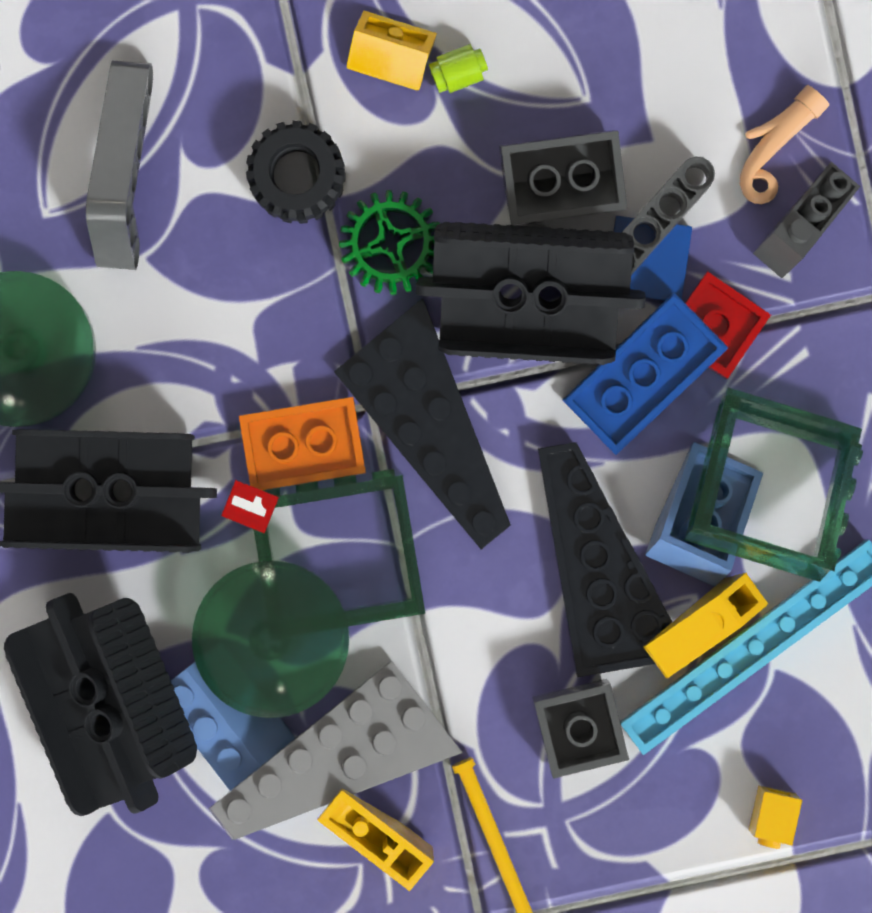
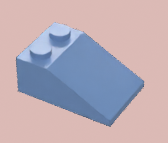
(731, 512)

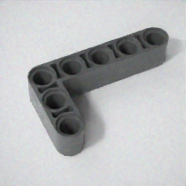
(117, 164)
(652, 215)

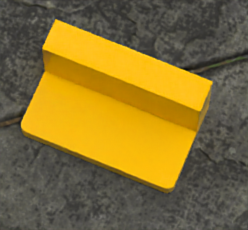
(390, 50)

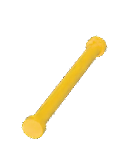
(492, 834)

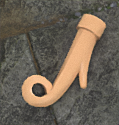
(776, 134)

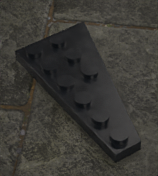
(419, 408)
(603, 584)

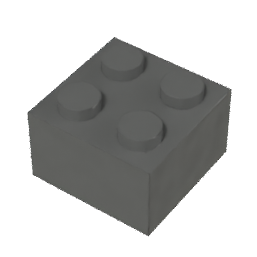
(580, 728)

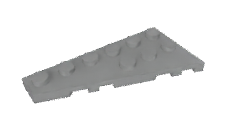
(356, 745)

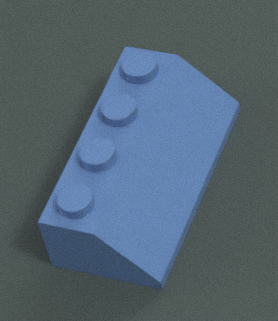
(227, 738)

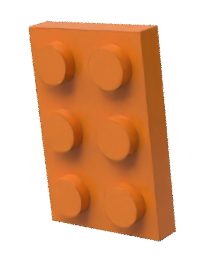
(302, 444)

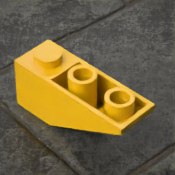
(706, 623)

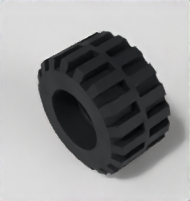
(291, 139)

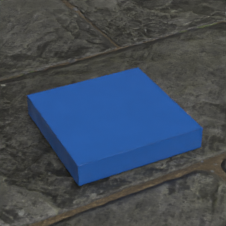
(666, 266)

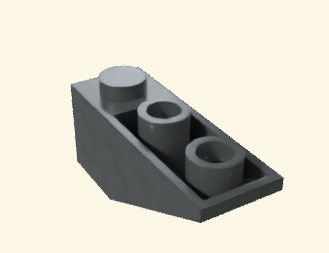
(806, 220)

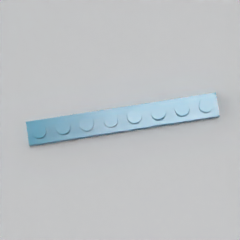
(750, 650)

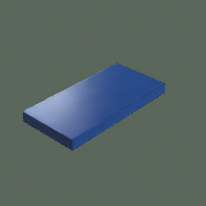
(647, 374)

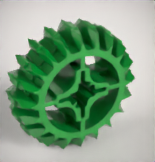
(374, 249)

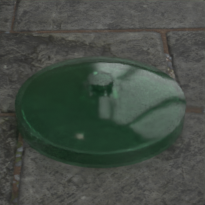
(43, 349)
(270, 638)

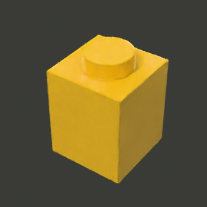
(775, 817)

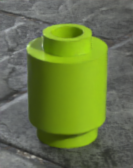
(458, 69)

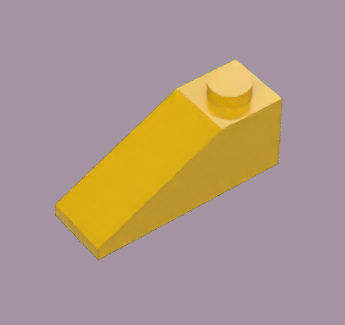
(378, 838)

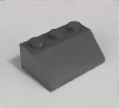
(563, 177)

